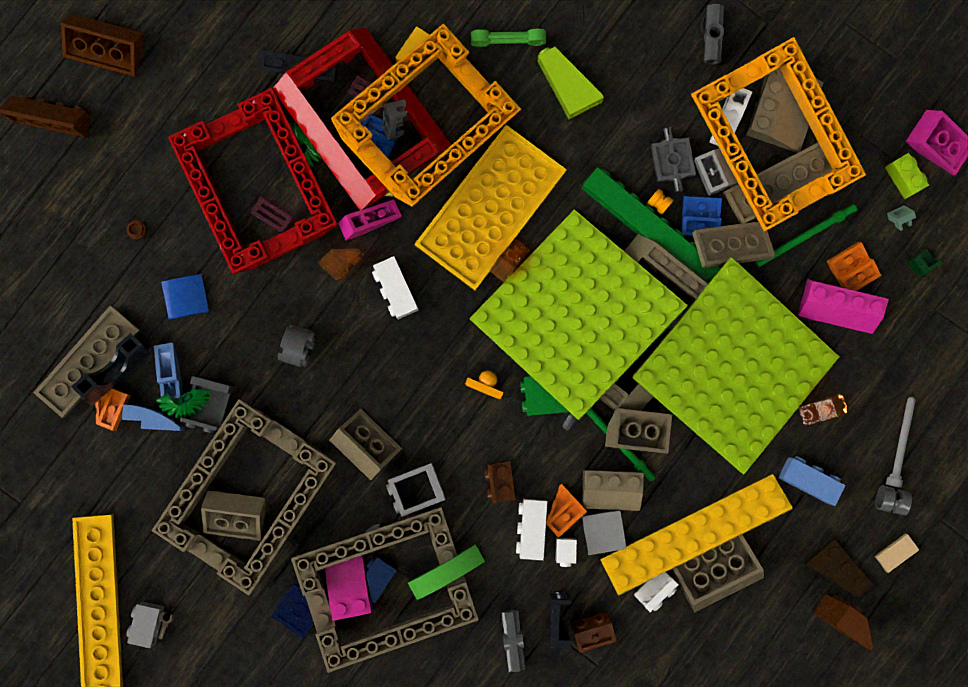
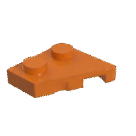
(111, 408)
(564, 512)

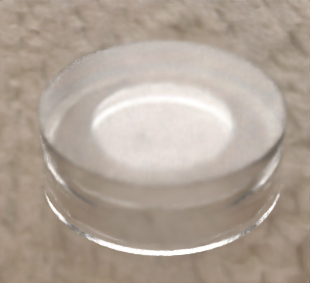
(569, 422)

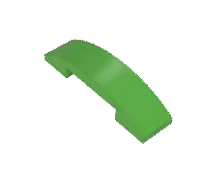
(446, 572)

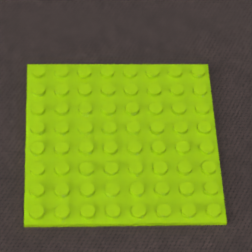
(577, 314)
(736, 366)

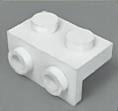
(655, 591)

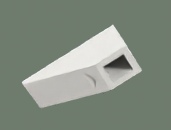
(734, 108)

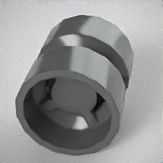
(897, 501)

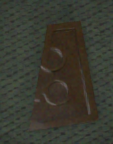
(838, 567)

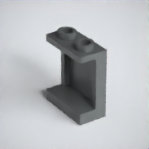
(214, 413)

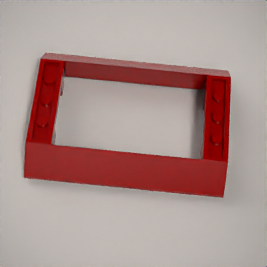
(302, 78)
(200, 135)

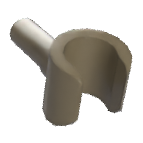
(164, 624)

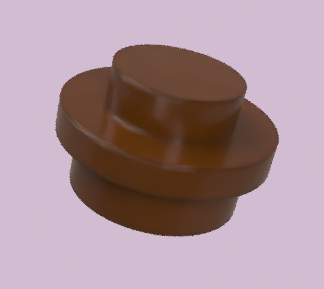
(136, 229)

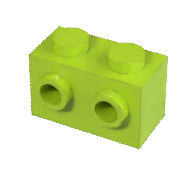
(907, 175)

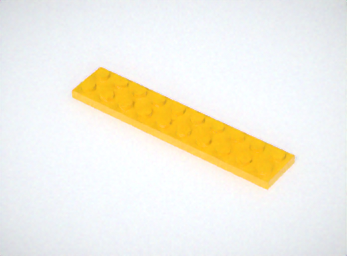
(696, 534)
(97, 601)

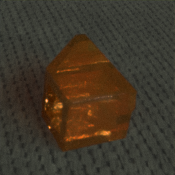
(509, 260)
(338, 261)
(823, 409)

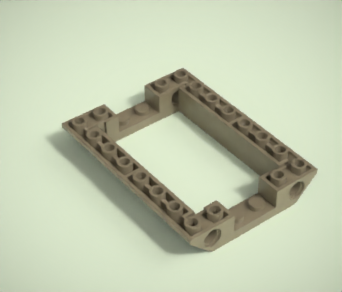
(662, 261)
(172, 522)
(339, 654)

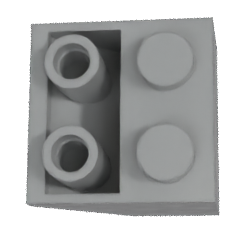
(714, 171)

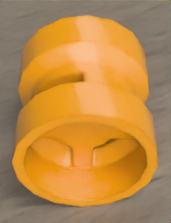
(660, 201)

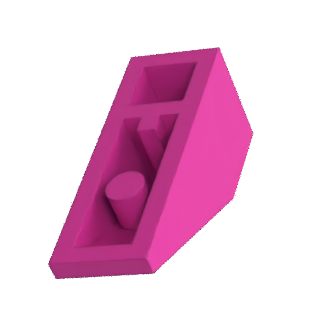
(369, 219)

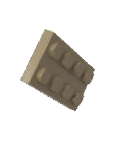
(740, 241)

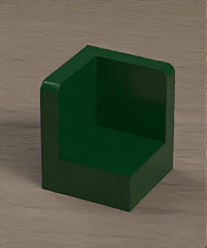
(923, 263)

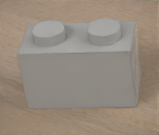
(145, 624)

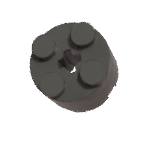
(296, 345)

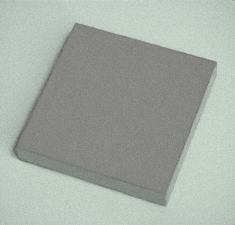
(604, 532)

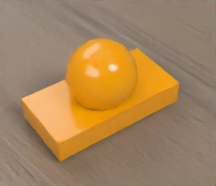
(486, 384)

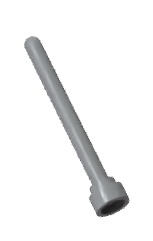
(894, 479)

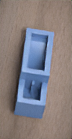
(168, 370)
(150, 418)

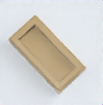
(896, 553)

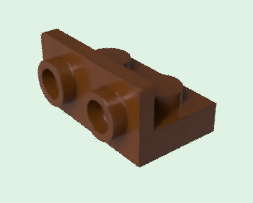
(501, 482)
(593, 632)

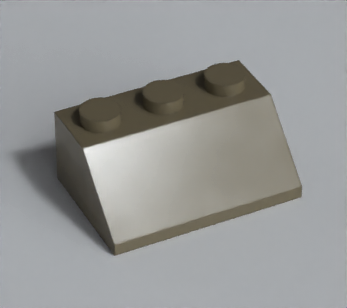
(639, 431)
(365, 444)
(612, 490)
(233, 515)

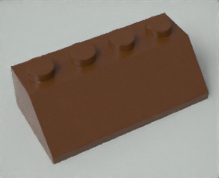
(102, 44)
(46, 115)
(846, 619)

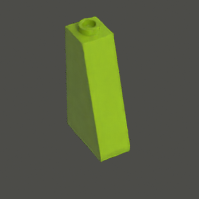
(568, 83)

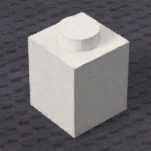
(565, 551)

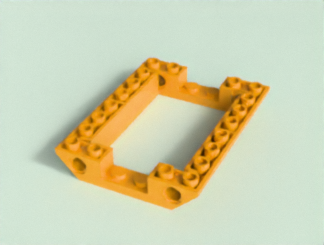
(453, 55)
(818, 114)

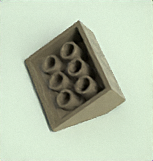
(777, 115)
(718, 573)

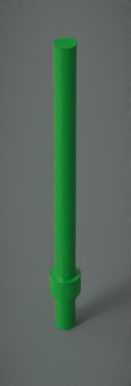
(837, 217)
(638, 463)

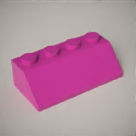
(842, 306)

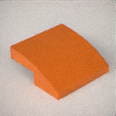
(854, 267)

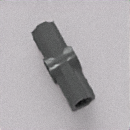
(714, 23)
(513, 640)

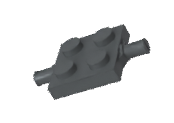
(673, 159)

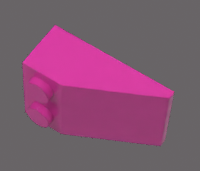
(940, 141)
(348, 589)

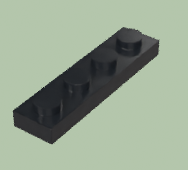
(283, 62)

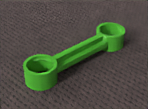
(483, 38)

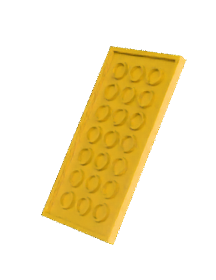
(490, 207)

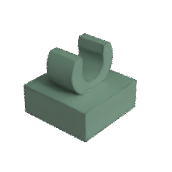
(900, 216)

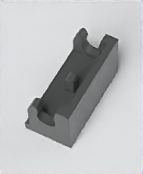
(393, 118)

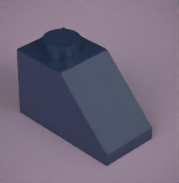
(378, 576)

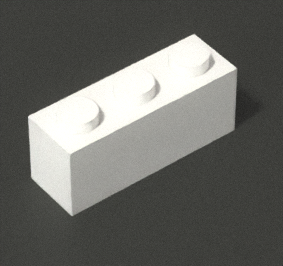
(394, 288)
(532, 529)

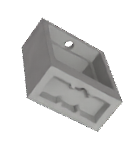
(398, 505)

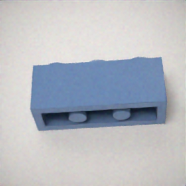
(812, 480)

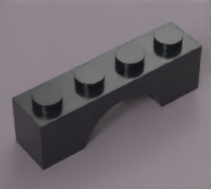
(95, 385)

